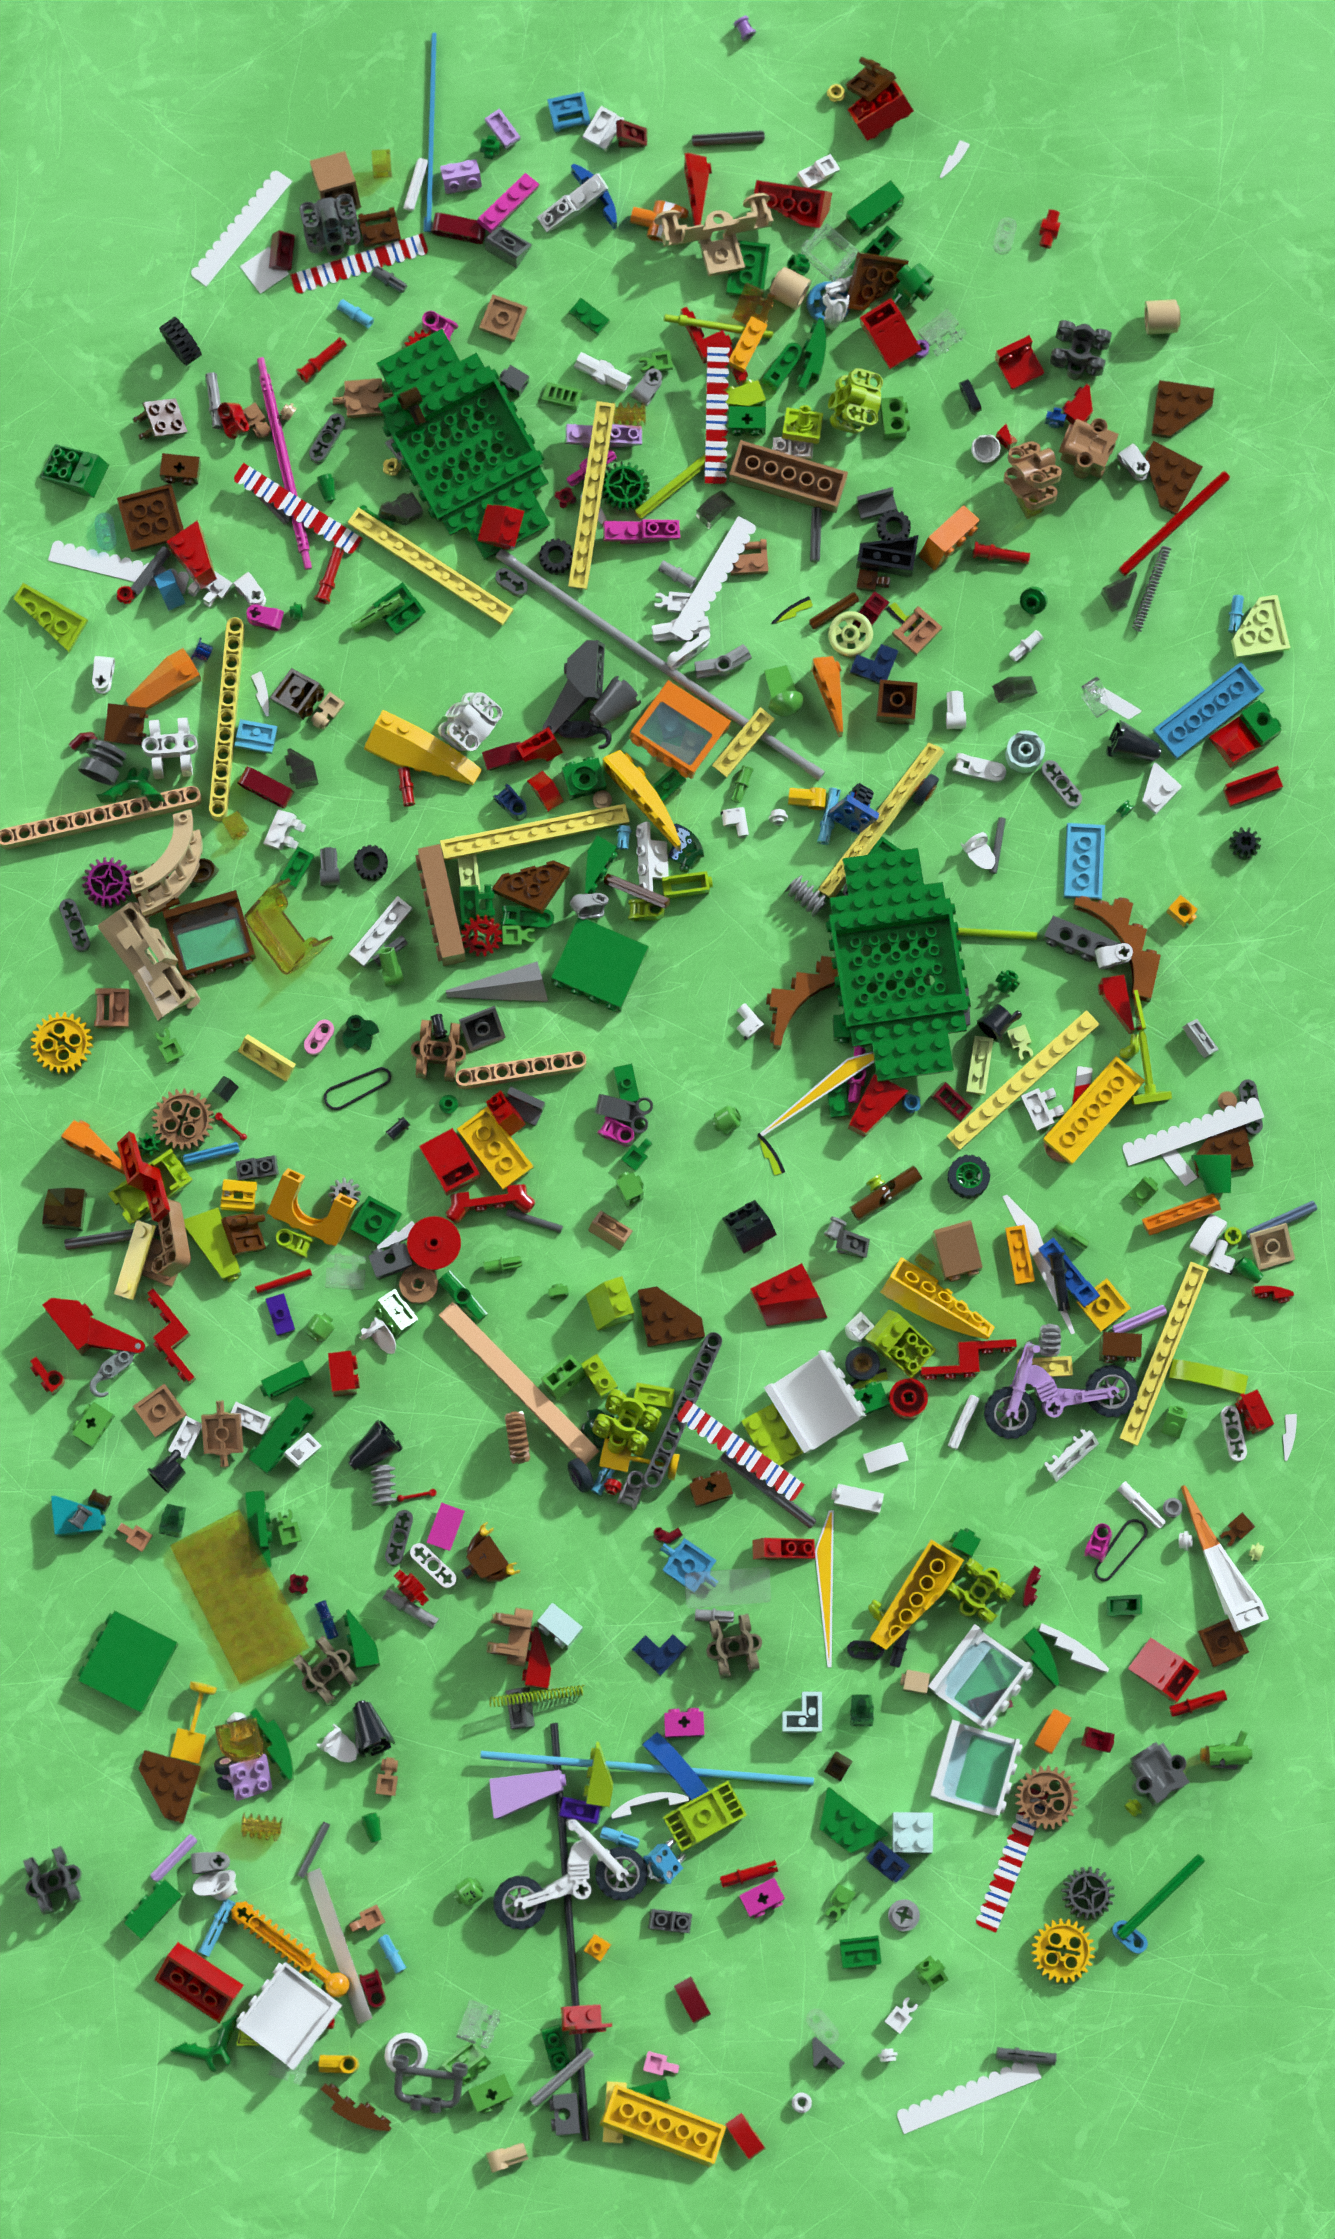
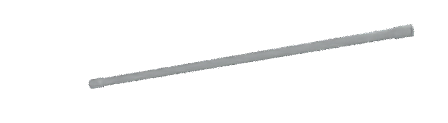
(512, 562)

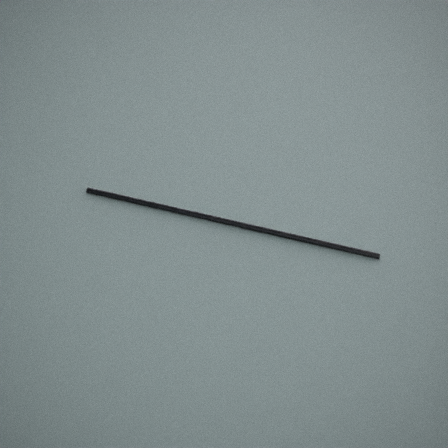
(570, 1941)

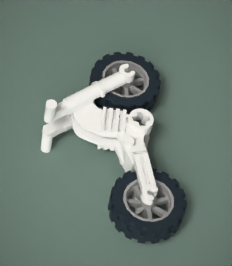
(568, 1884)

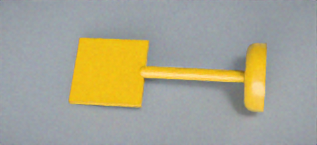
(621, 1460)
(189, 1744)

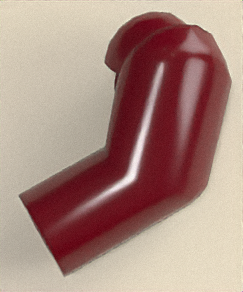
(81, 738)
(666, 1537)

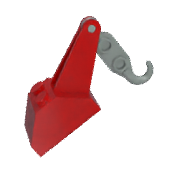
(86, 1332)

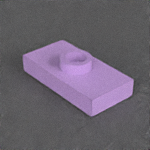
(502, 128)

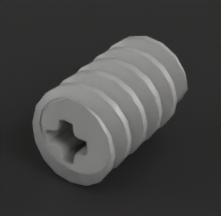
(806, 895)
(383, 1485)

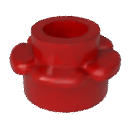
(125, 590)
(612, 1486)

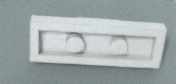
(1072, 1455)

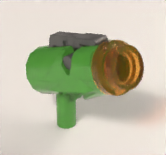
(1227, 1755)

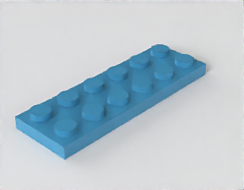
(1208, 710)

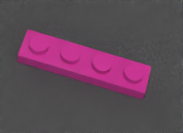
(508, 202)

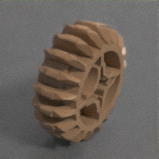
(517, 1437)

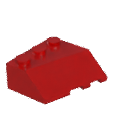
(881, 112)
(788, 1298)

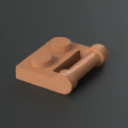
(752, 562)
(921, 634)
(117, 1007)

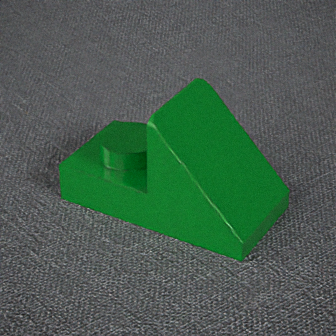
(1124, 1605)

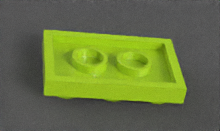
(772, 1435)

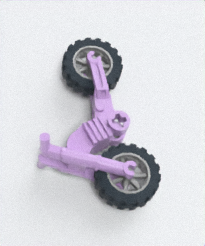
(1049, 1393)

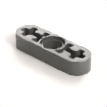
(325, 452)
(84, 936)
(1243, 1094)
(390, 1550)

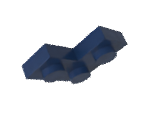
(876, 669)
(659, 1658)

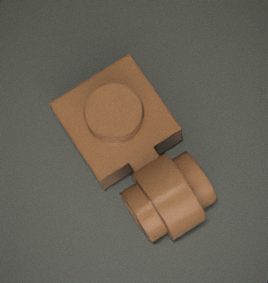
(255, 418)
(386, 1783)

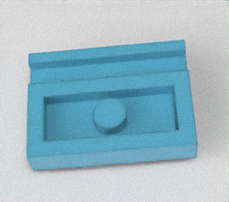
(256, 736)

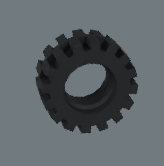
(893, 516)
(556, 567)
(368, 851)

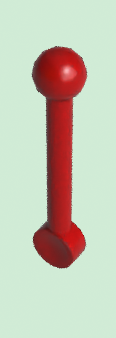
(219, 1116)
(432, 1492)

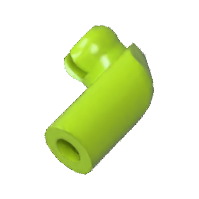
(1132, 1049)
(874, 1610)

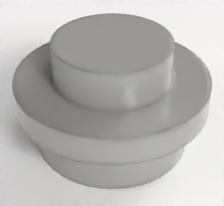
(1172, 1507)

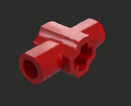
(1049, 228)

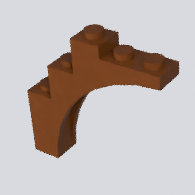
(1116, 917)
(789, 1001)

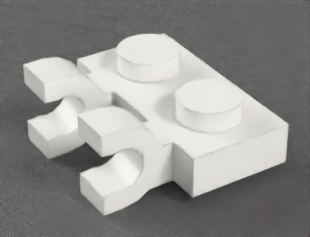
(218, 588)
(280, 829)
(1038, 1110)

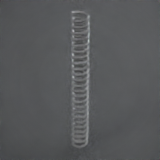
(1152, 588)

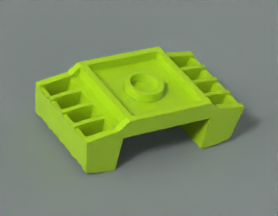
(704, 1816)

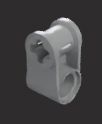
(645, 388)
(589, 905)
(631, 1491)
(205, 1862)

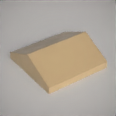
(1271, 1246)

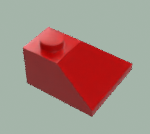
(1234, 742)

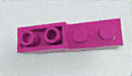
(641, 532)

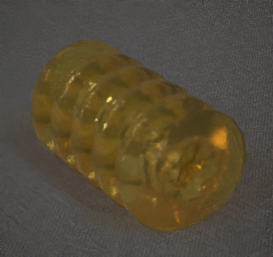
(630, 414)
(261, 1827)

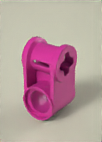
(440, 323)
(267, 617)
(614, 1129)
(1098, 1544)

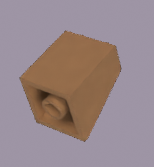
(335, 177)
(957, 1251)

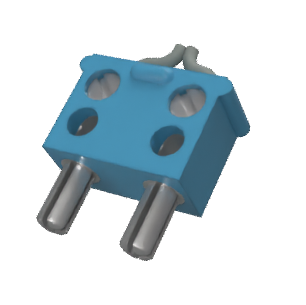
(664, 1863)

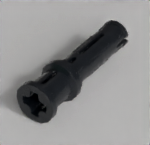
(1058, 1271)

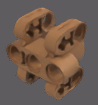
(1034, 474)
(449, 1048)
(518, 1636)

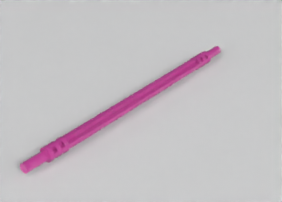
(282, 455)

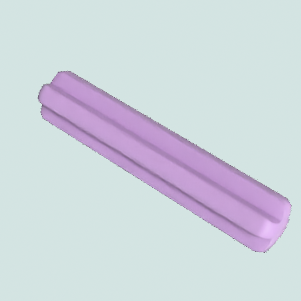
(1140, 1319)
(173, 1858)

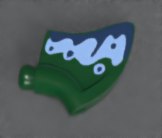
(690, 849)

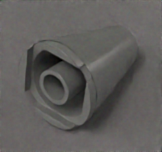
(614, 702)

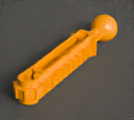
(335, 1983)

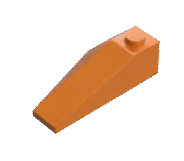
(827, 676)
(166, 680)
(85, 1140)

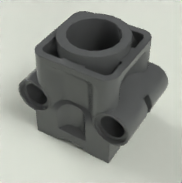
(1156, 1770)

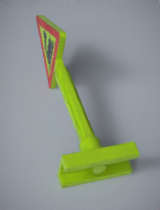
(1150, 1089)

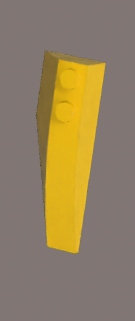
(414, 747)
(640, 791)
(925, 1297)
(920, 1590)

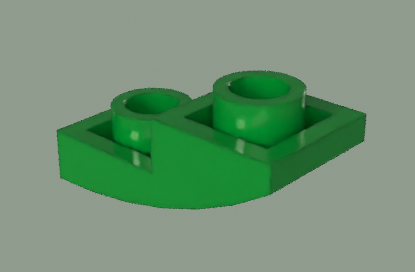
(555, 2047)

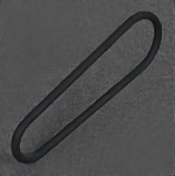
(355, 1078)
(1130, 1553)

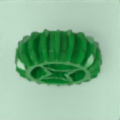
(632, 485)

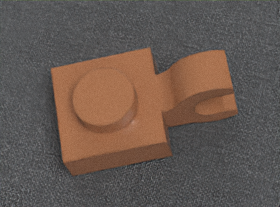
(136, 1537)
(369, 1918)

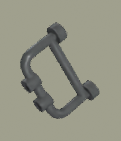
(416, 2101)

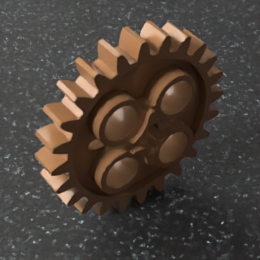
(166, 1115)
(1050, 1815)

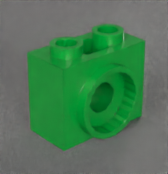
(589, 768)

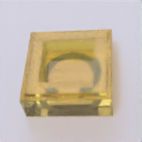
(924, 1262)

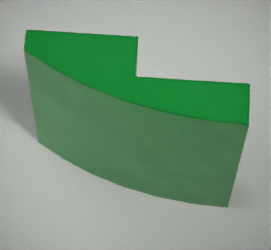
(406, 613)

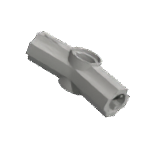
(734, 659)

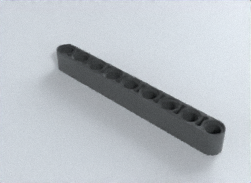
(696, 1387)

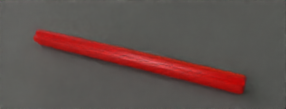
(1174, 523)

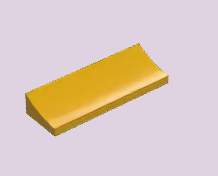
(663, 2126)

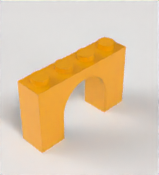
(286, 1208)

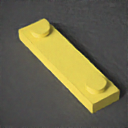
(743, 742)
(135, 1260)

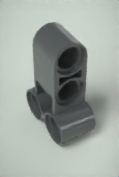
(623, 1110)

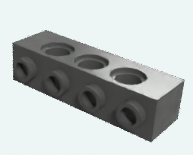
(1076, 934)

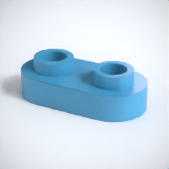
(1128, 1942)

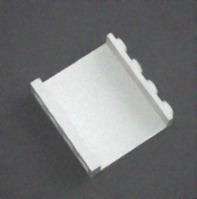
(816, 1401)

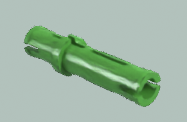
(376, 614)

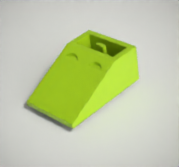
(900, 1343)

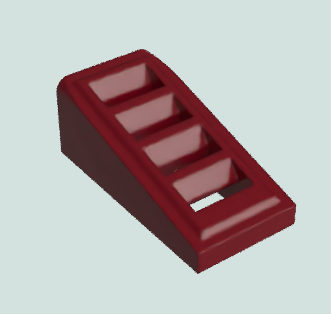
(947, 1106)

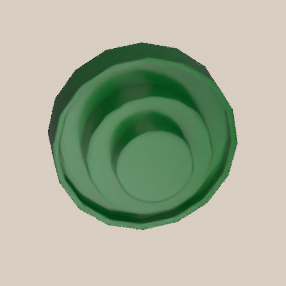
(1033, 600)

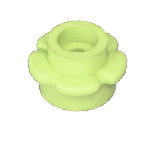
(1256, 1552)

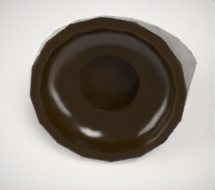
(206, 872)

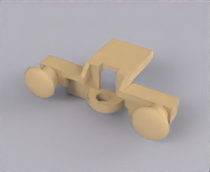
(719, 255)

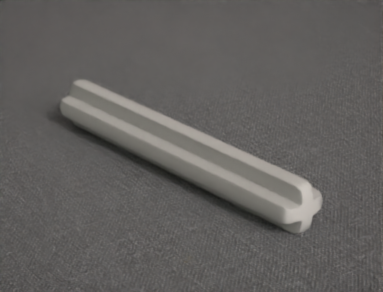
(561, 2077)

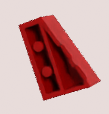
(193, 554)
(875, 1104)

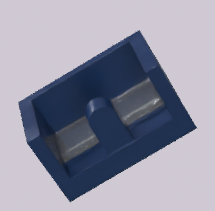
(887, 1862)

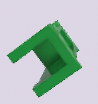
(285, 1380)

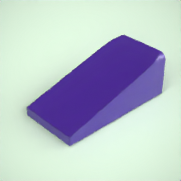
(580, 1810)

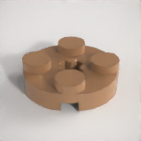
(417, 1295)

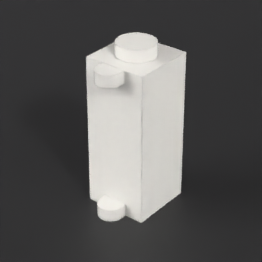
(857, 1499)

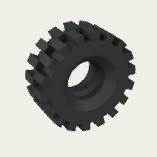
(180, 341)

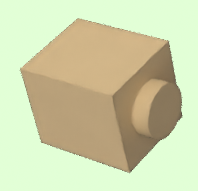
(915, 1682)

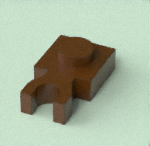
(1239, 1528)

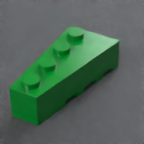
(282, 1435)

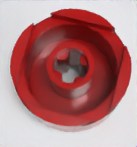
(905, 1388)

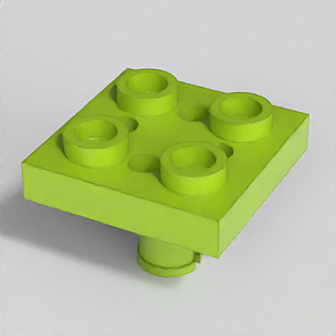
(802, 425)

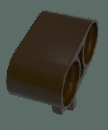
(410, 400)

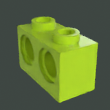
(599, 1376)

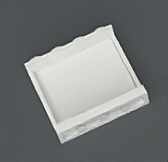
(288, 2015)

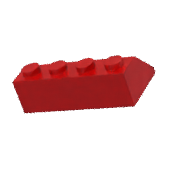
(198, 1982)

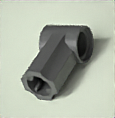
(329, 871)

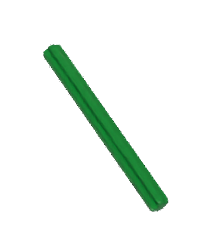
(1160, 1897)

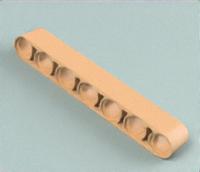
(513, 1076)

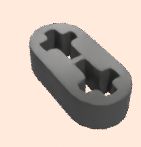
(513, 579)

